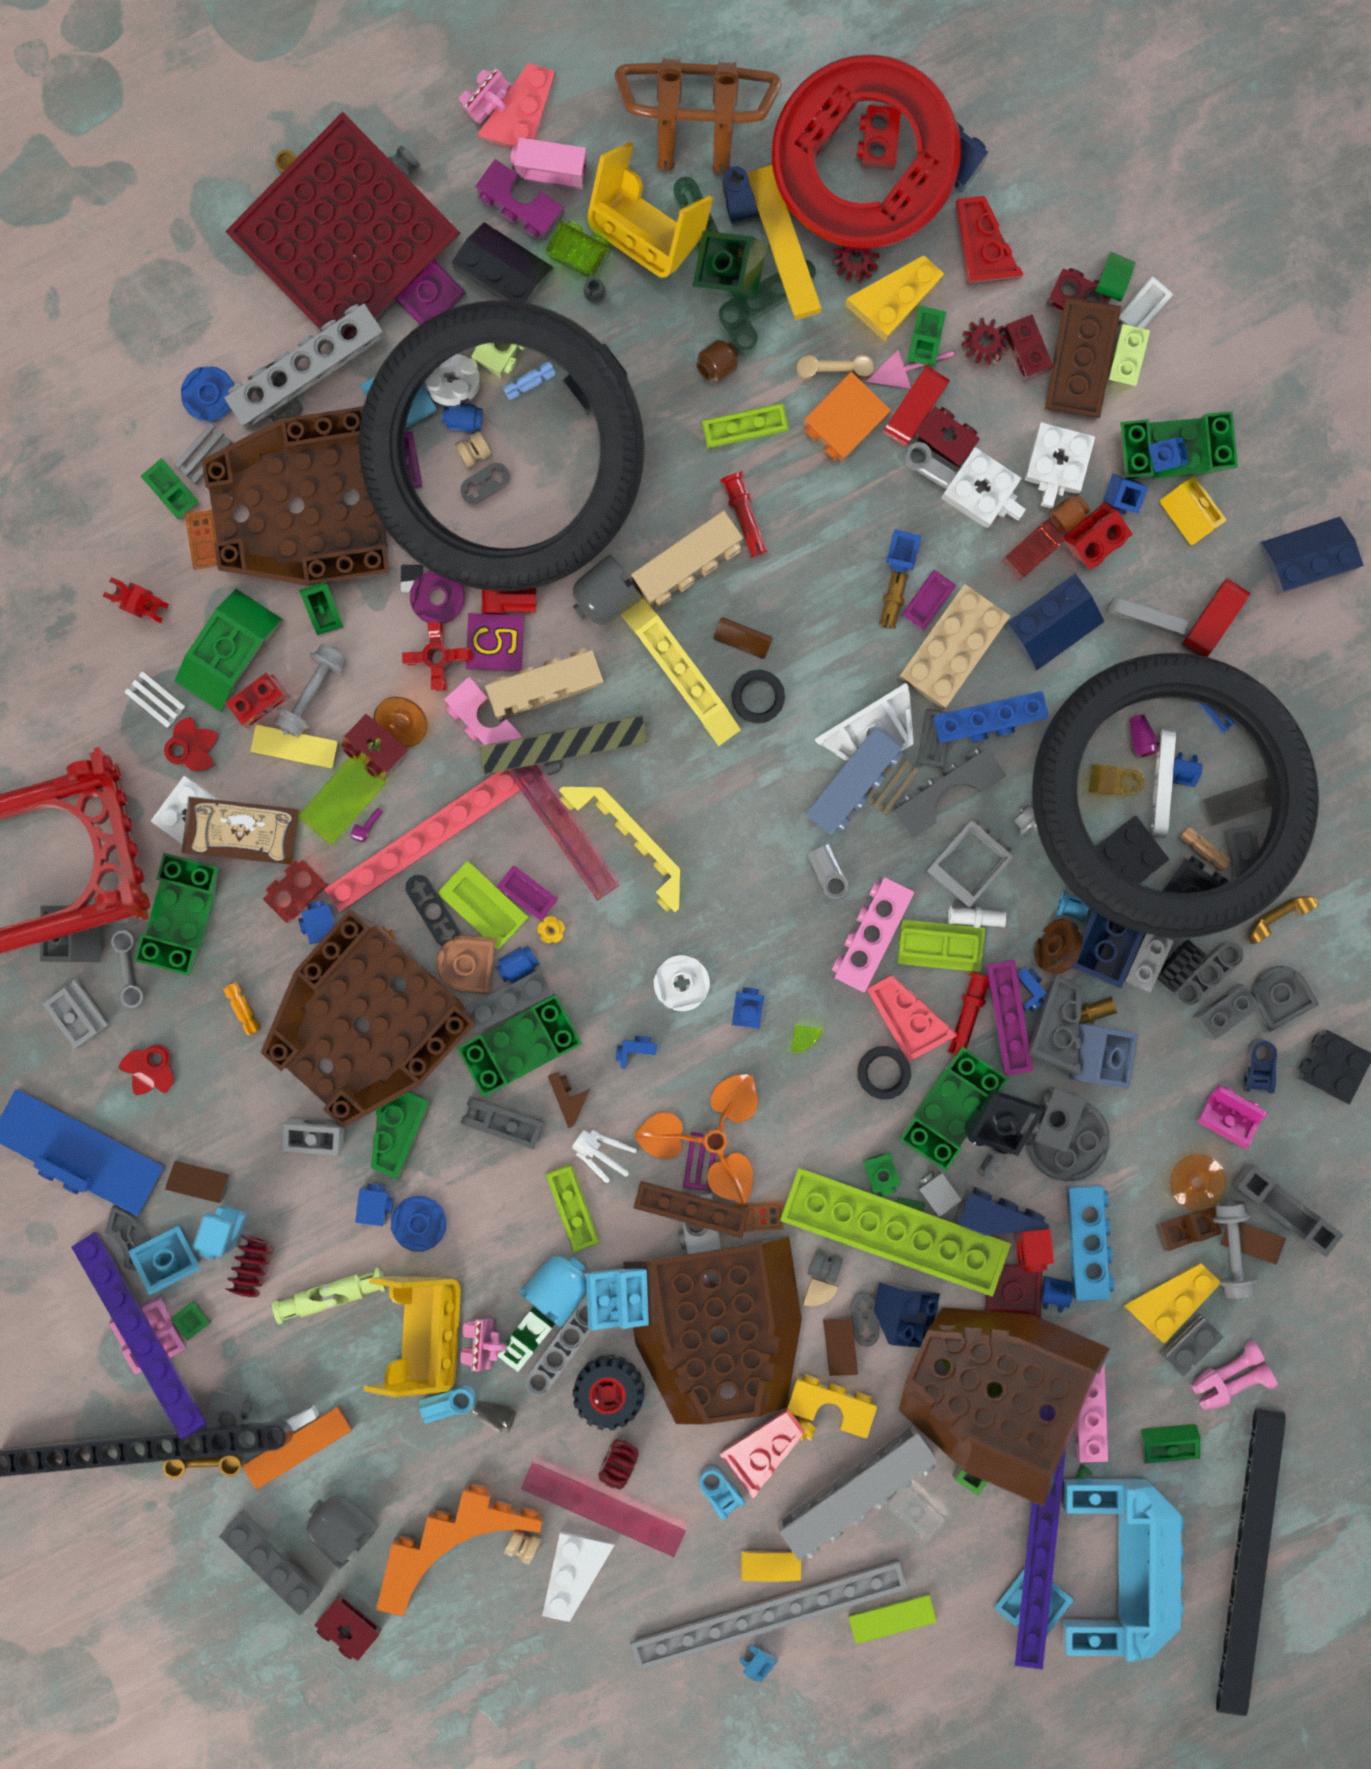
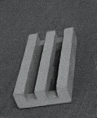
(195, 446)

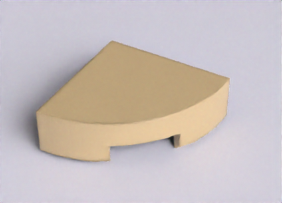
(819, 1292)

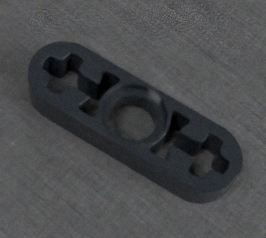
(421, 909)

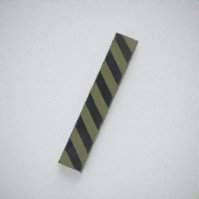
(562, 744)

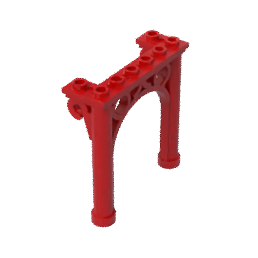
(128, 899)

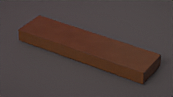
(691, 1209)

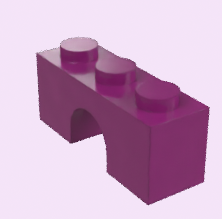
(537, 216)

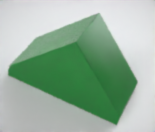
(321, 607)

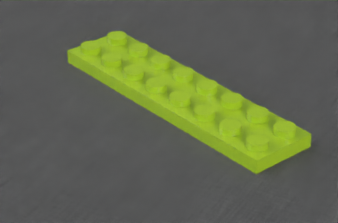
(895, 1231)

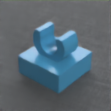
(760, 1664)

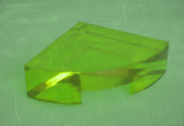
(804, 1038)

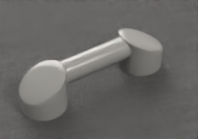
(131, 995)

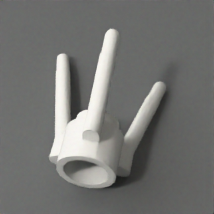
(587, 1145)

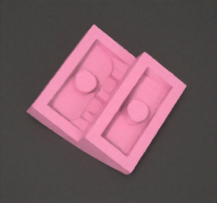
(163, 1326)

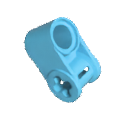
(723, 1495)

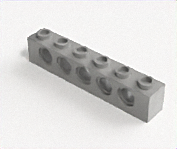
(320, 366)

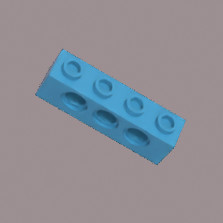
(1102, 1284)

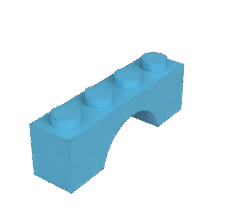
(220, 1232)

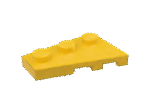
(1174, 1301)

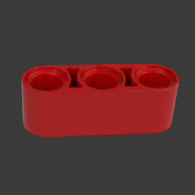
(916, 406)
(1216, 618)

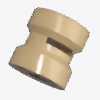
(467, 452)
(528, 1548)

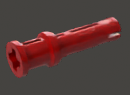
(739, 500)
(973, 1000)

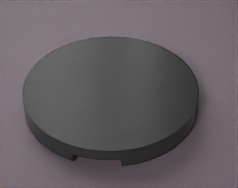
(1084, 1154)

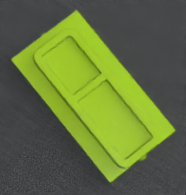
(482, 904)
(941, 945)

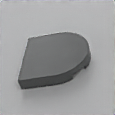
(1282, 996)

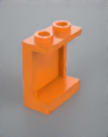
(845, 417)

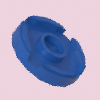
(205, 392)
(418, 1223)

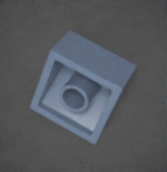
(1105, 1056)

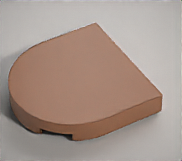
(467, 963)

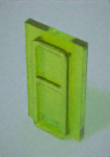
(341, 800)

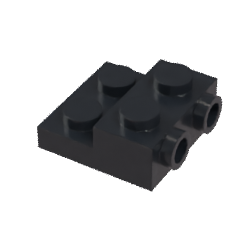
(1133, 850)
(1191, 878)
(1334, 1065)
(1003, 1122)

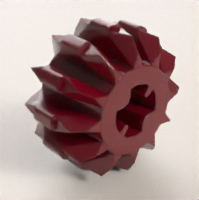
(855, 269)
(995, 347)
(618, 1464)

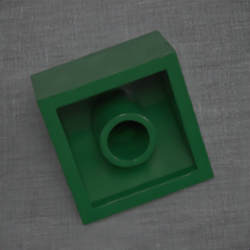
(730, 264)

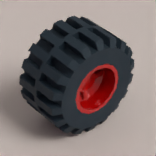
(608, 1392)

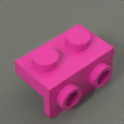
(1231, 1116)

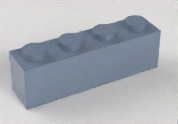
(855, 779)

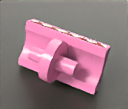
(487, 96)
(485, 1344)

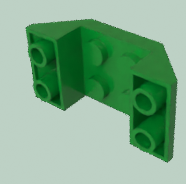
(1207, 439)
(226, 648)
(178, 914)
(519, 1045)
(940, 1119)

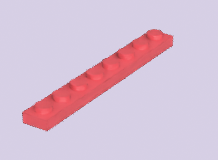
(422, 839)

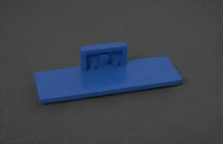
(77, 1153)

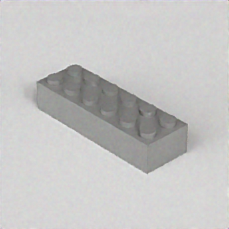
(856, 1493)

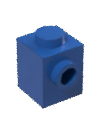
(1125, 494)
(317, 921)
(373, 1205)

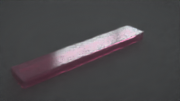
(565, 830)
(603, 1509)

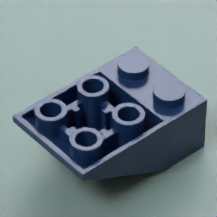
(990, 1217)

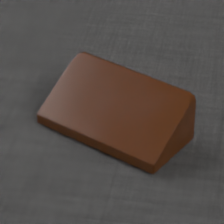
(742, 638)
(197, 1182)
(840, 1346)

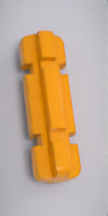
(241, 1008)

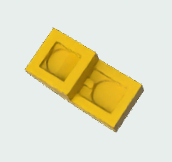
(770, 1566)

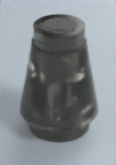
(495, 1415)

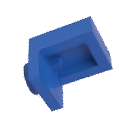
(903, 550)
(1031, 981)
(641, 1045)

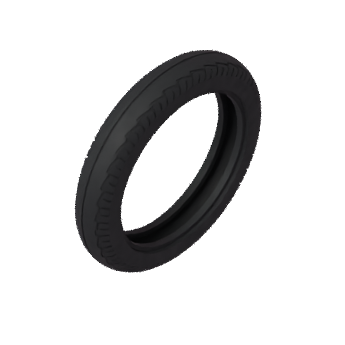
(385, 462)
(1257, 714)

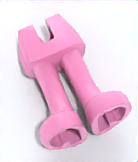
(1216, 1378)

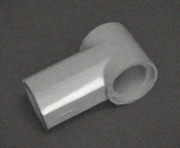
(933, 467)
(827, 869)

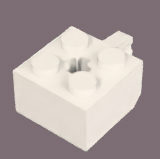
(1056, 478)
(985, 506)
(173, 811)

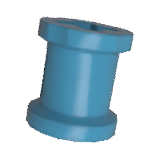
(1071, 907)

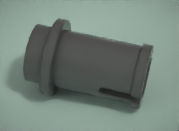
(597, 295)

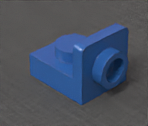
(1169, 454)
(748, 1008)

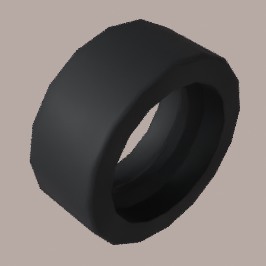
(776, 685)
(900, 1086)

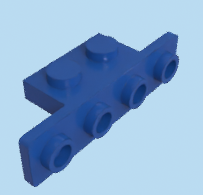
(990, 718)

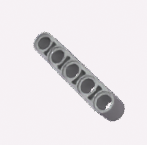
(562, 1346)

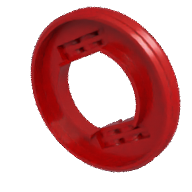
(816, 114)

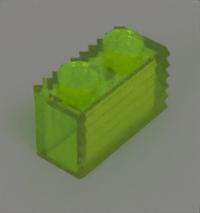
(578, 249)

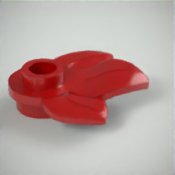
(194, 743)
(146, 1072)

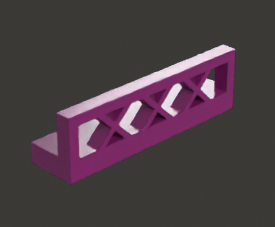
(1009, 1017)

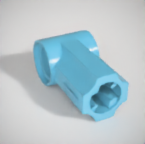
(445, 1404)

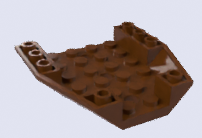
(290, 460)
(351, 979)
(755, 1307)
(1001, 1436)

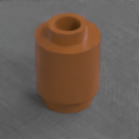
(1068, 514)

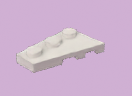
(573, 1572)

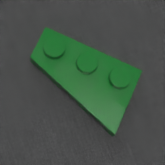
(396, 1132)

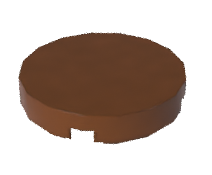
(1058, 946)

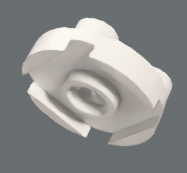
(453, 393)
(695, 991)

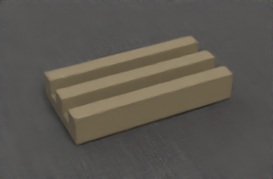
(877, 803)

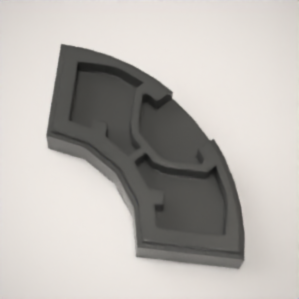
(127, 1231)

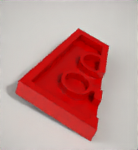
(983, 246)

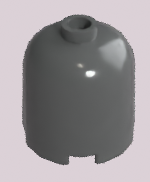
(603, 593)
(338, 1529)

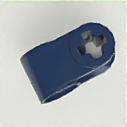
(739, 200)
(1260, 1069)

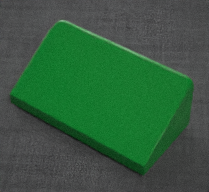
(1170, 1443)

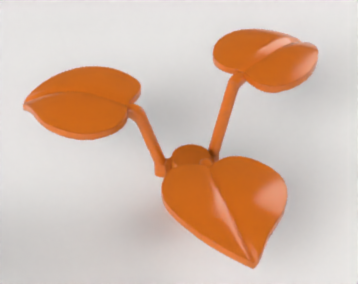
(729, 1177)

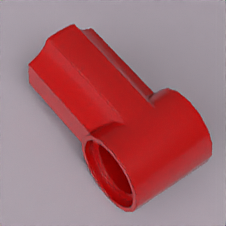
(508, 601)

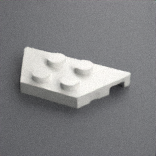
(889, 712)

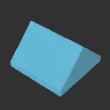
(164, 1260)

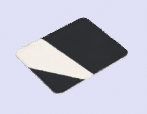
(409, 574)

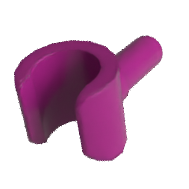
(361, 833)

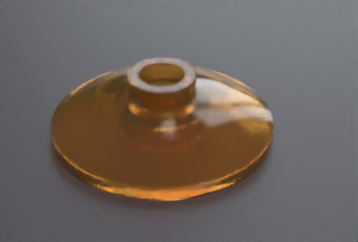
(408, 731)
(1212, 1182)

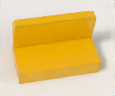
(1192, 510)

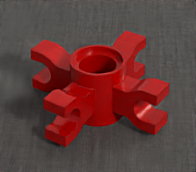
(135, 600)
(436, 640)

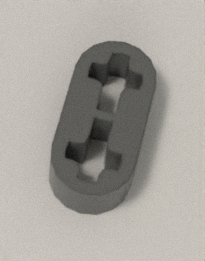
(481, 477)
(857, 1319)

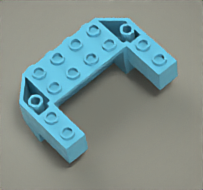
(1147, 1569)

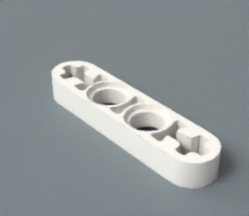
(1163, 783)

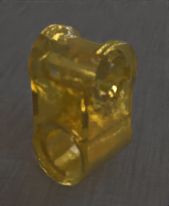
(1110, 780)

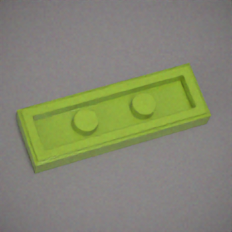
(745, 425)
(572, 1208)
(892, 1618)

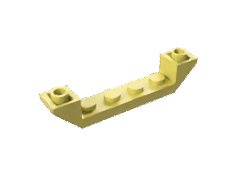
(681, 671)
(580, 796)

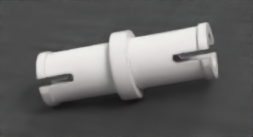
(977, 916)

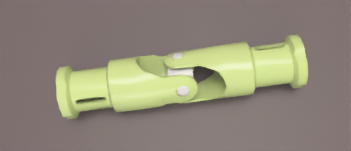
(333, 1294)

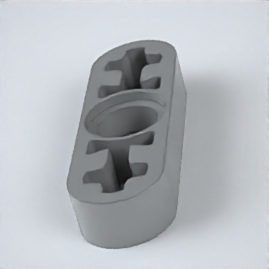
(1148, 617)

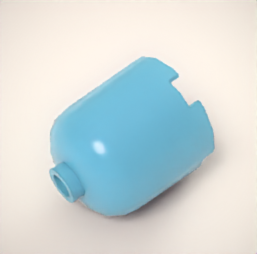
(556, 1288)

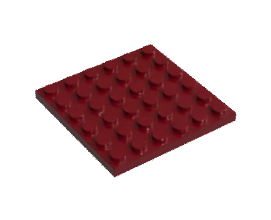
(342, 228)

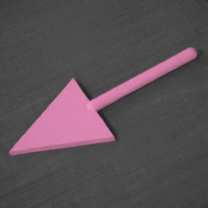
(894, 372)

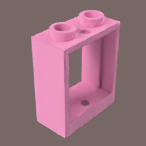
(549, 163)

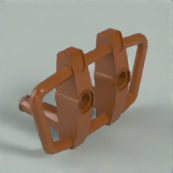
(670, 95)

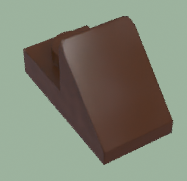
(571, 1105)

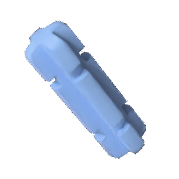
(529, 380)

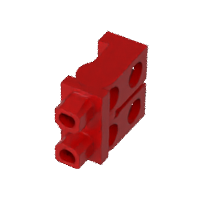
(252, 701)

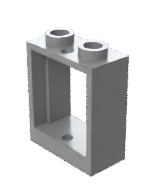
(952, 886)

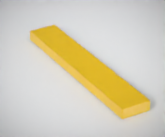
(784, 244)

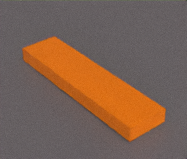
(302, 1446)

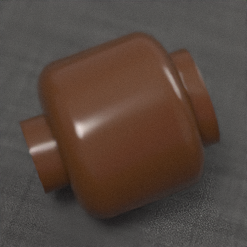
(717, 361)

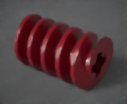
(250, 1267)

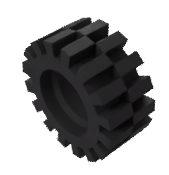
(1180, 965)

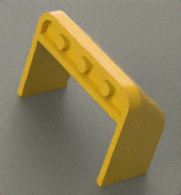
(637, 226)
(428, 1337)

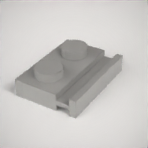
(75, 1014)

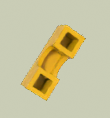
(856, 1409)

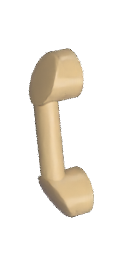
(809, 366)

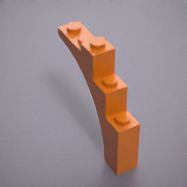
(441, 1533)

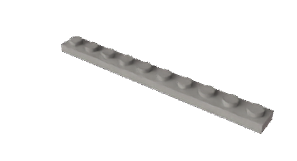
(768, 1615)

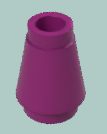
(1143, 737)

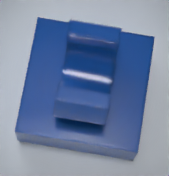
(1186, 772)
(1056, 1293)

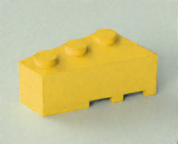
(895, 297)

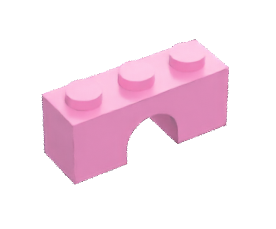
(466, 704)

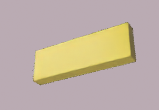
(303, 749)

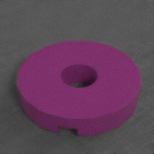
(429, 612)

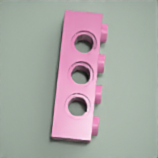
(899, 899)
(1092, 1424)

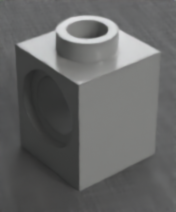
(938, 1192)

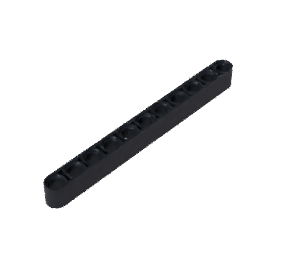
(152, 1444)
(1250, 1561)

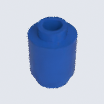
(463, 417)
(517, 964)

